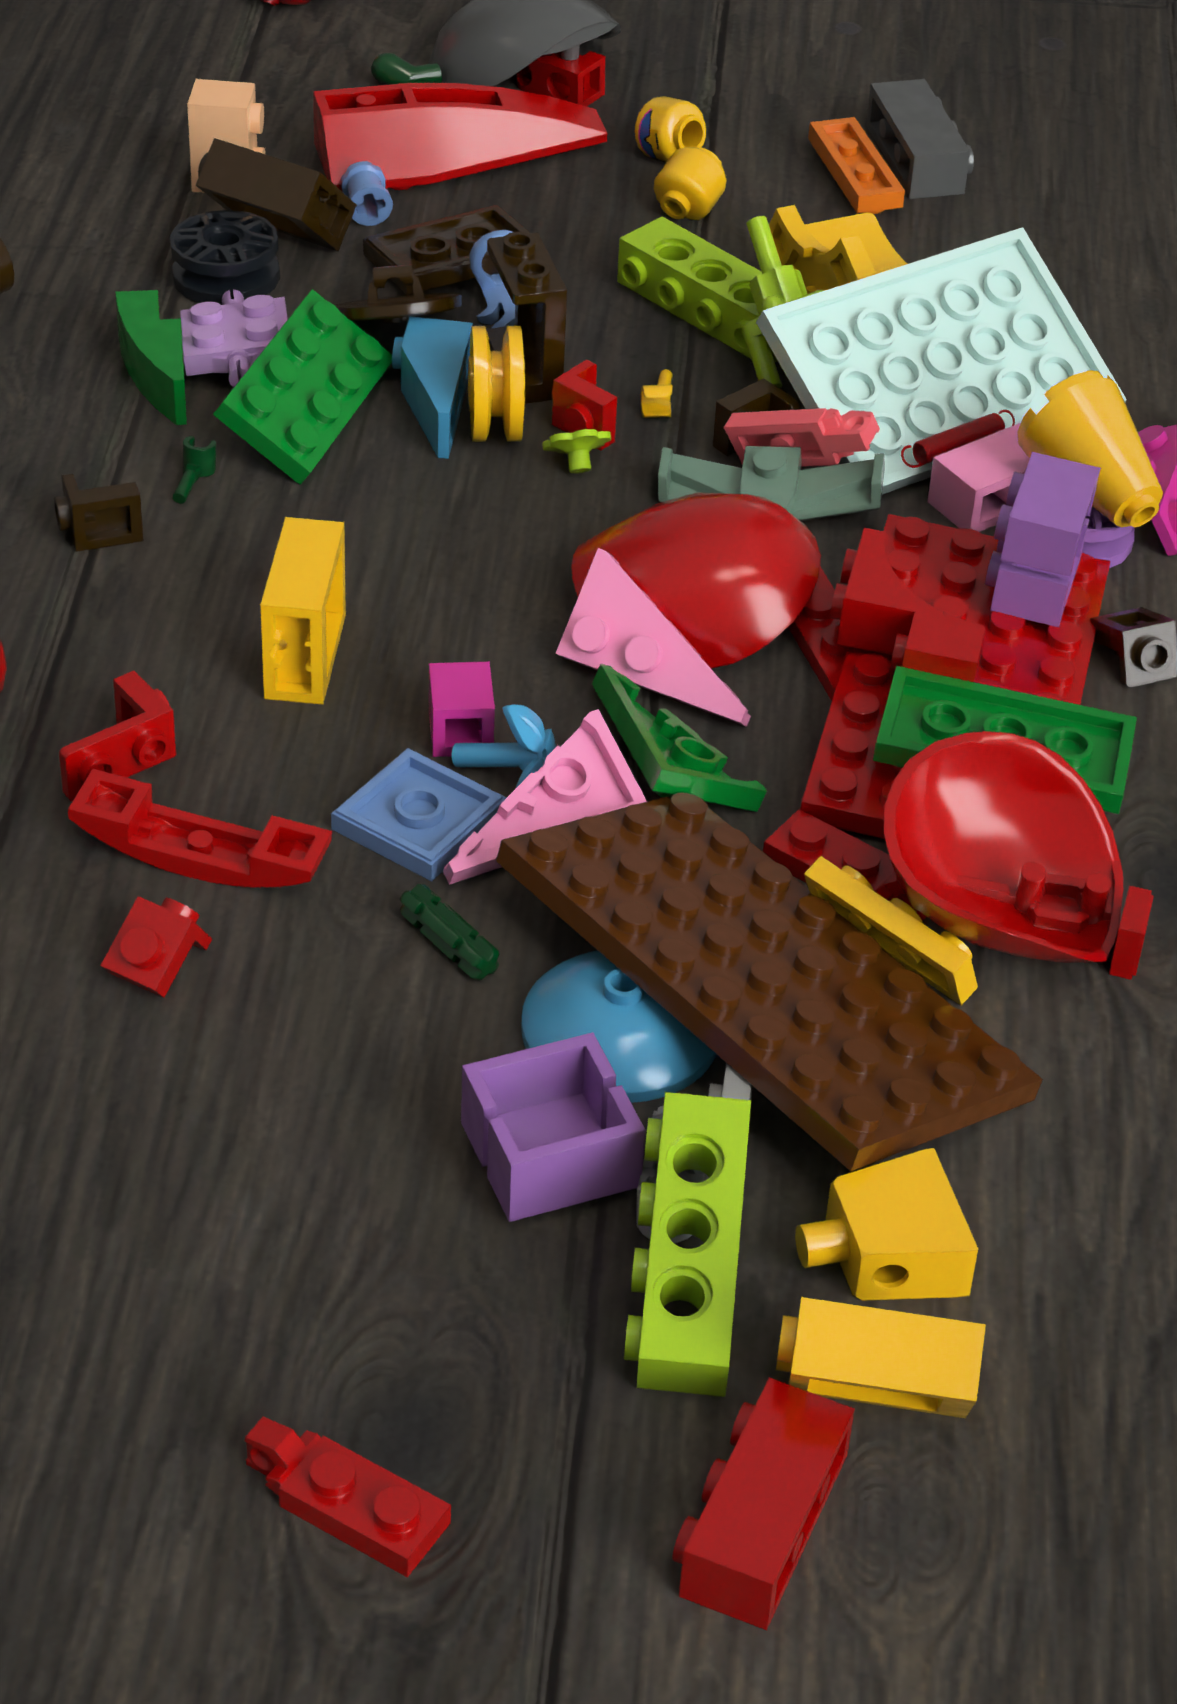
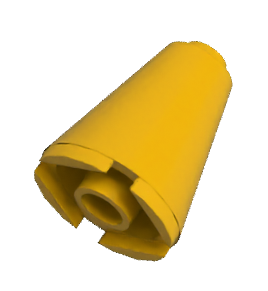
(1093, 427)

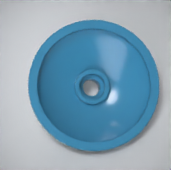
(639, 1037)

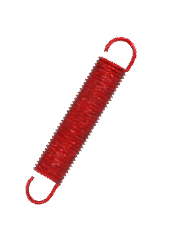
(955, 437)

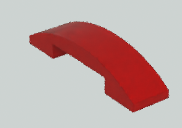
(194, 845)

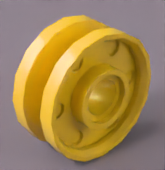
(496, 383)

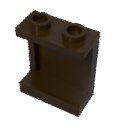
(539, 308)

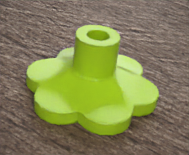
(577, 447)

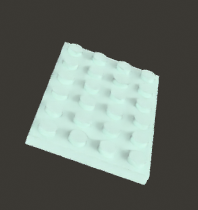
(933, 345)

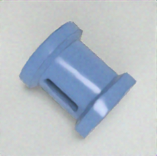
(366, 187)

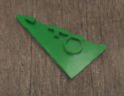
(669, 750)

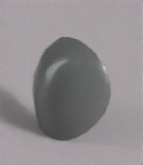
(501, 37)

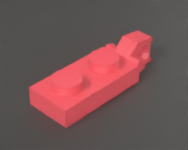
(819, 432)

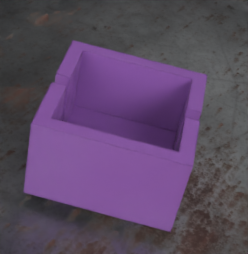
(1041, 538)
(552, 1126)

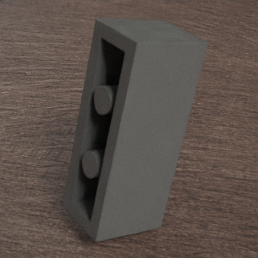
(918, 139)

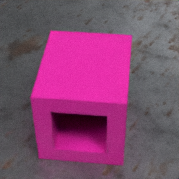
(460, 705)

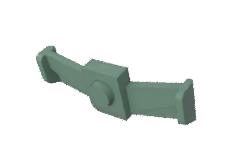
(778, 477)

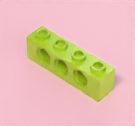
(690, 279)
(695, 1349)

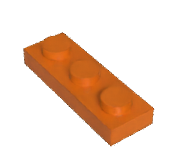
(856, 165)

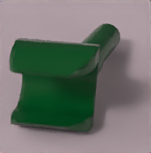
(196, 463)

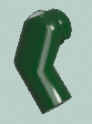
(393, 70)

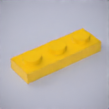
(898, 929)

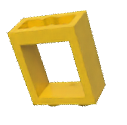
(303, 610)
(882, 1357)

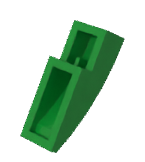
(152, 352)

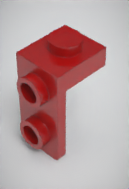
(137, 741)

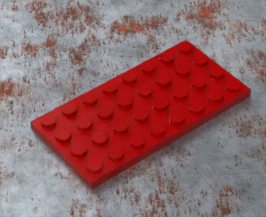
(1017, 654)

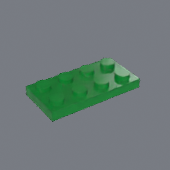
(304, 386)
(937, 707)

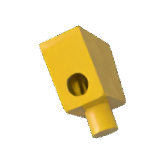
(894, 1232)

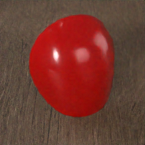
(716, 567)
(1006, 848)

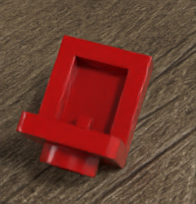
(582, 404)
(154, 944)

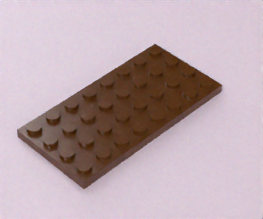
(771, 977)

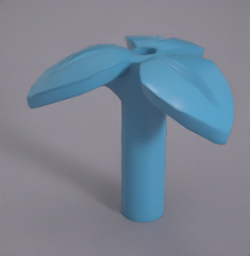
(528, 754)

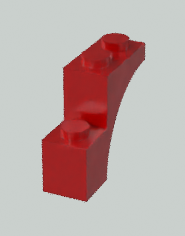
(890, 619)

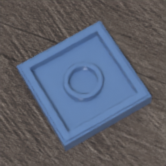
(416, 813)

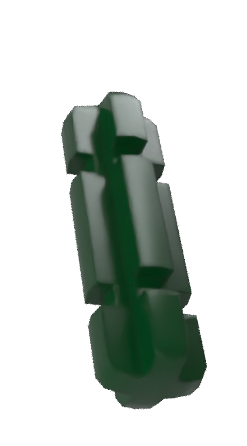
(449, 932)

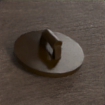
(398, 308)

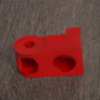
(573, 81)

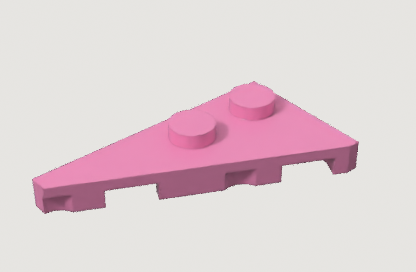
(624, 629)
(574, 783)

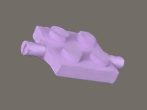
(230, 334)

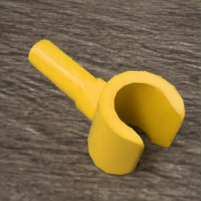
(656, 398)

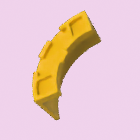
(833, 249)

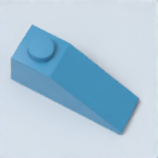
(434, 375)

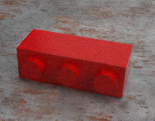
(763, 1502)

